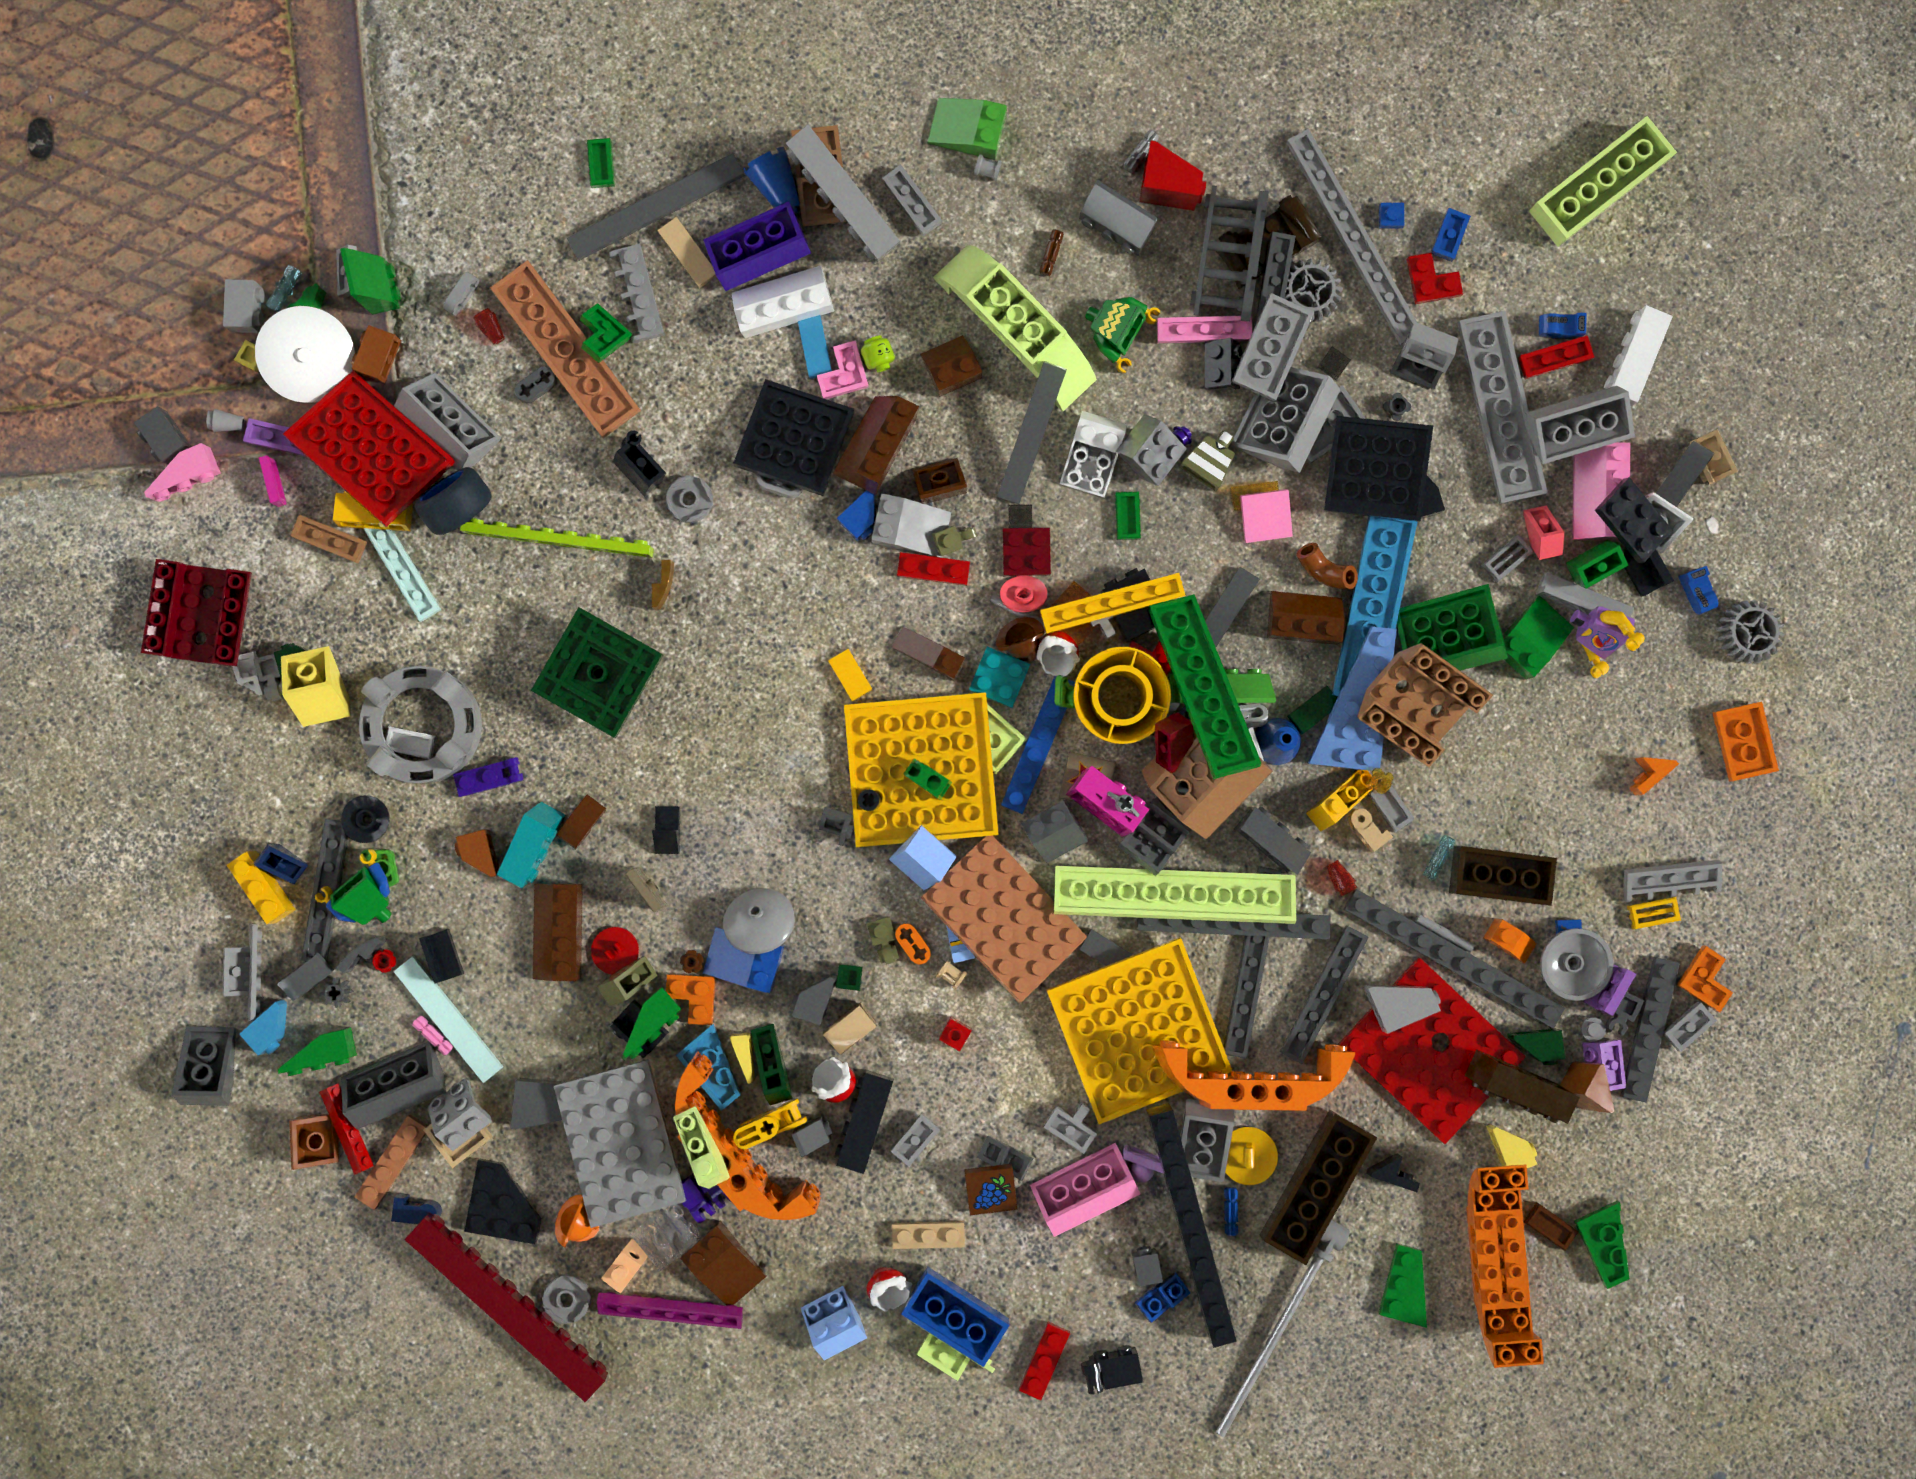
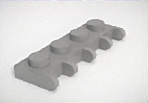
(639, 292)
(1672, 878)

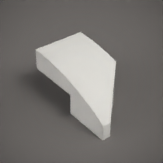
(246, 673)

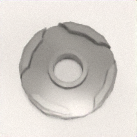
(683, 486)
(576, 1288)

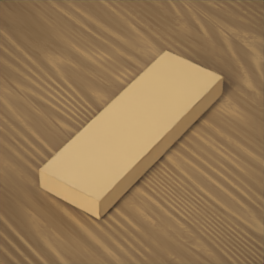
(687, 252)

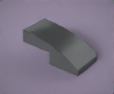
(365, 950)
(305, 976)
(998, 1153)

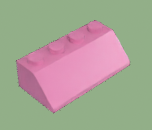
(1594, 478)
(1084, 1189)

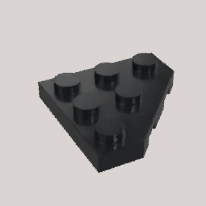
(500, 1206)

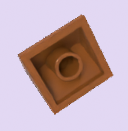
(1590, 1084)
(312, 1141)

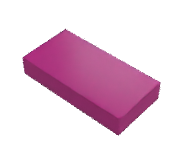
(272, 481)

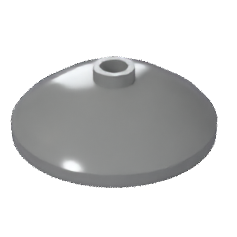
(761, 931)
(1590, 969)

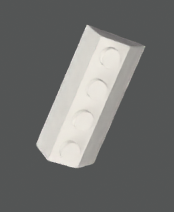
(782, 302)

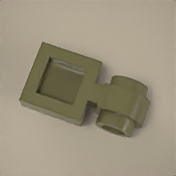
(881, 933)

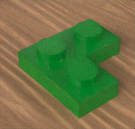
(607, 331)

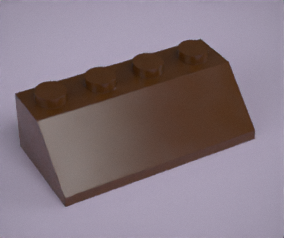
(877, 442)
(557, 932)

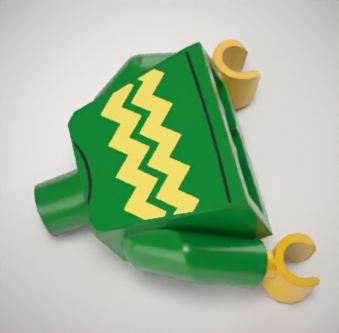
(1118, 325)

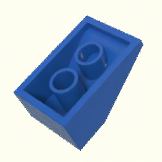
(742, 968)

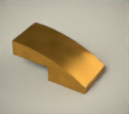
(661, 590)

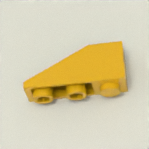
(1340, 800)

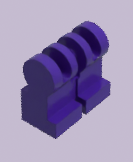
(696, 1199)

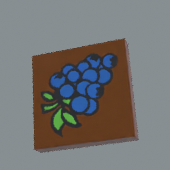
(990, 1189)

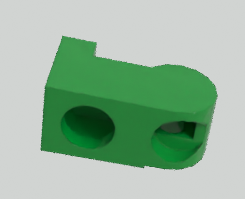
(928, 778)

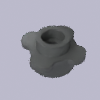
(1397, 399)

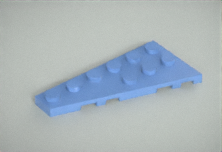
(1345, 738)

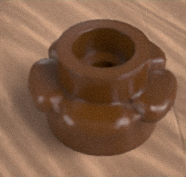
(685, 961)

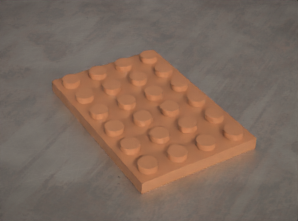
(1004, 918)

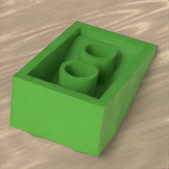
(968, 126)

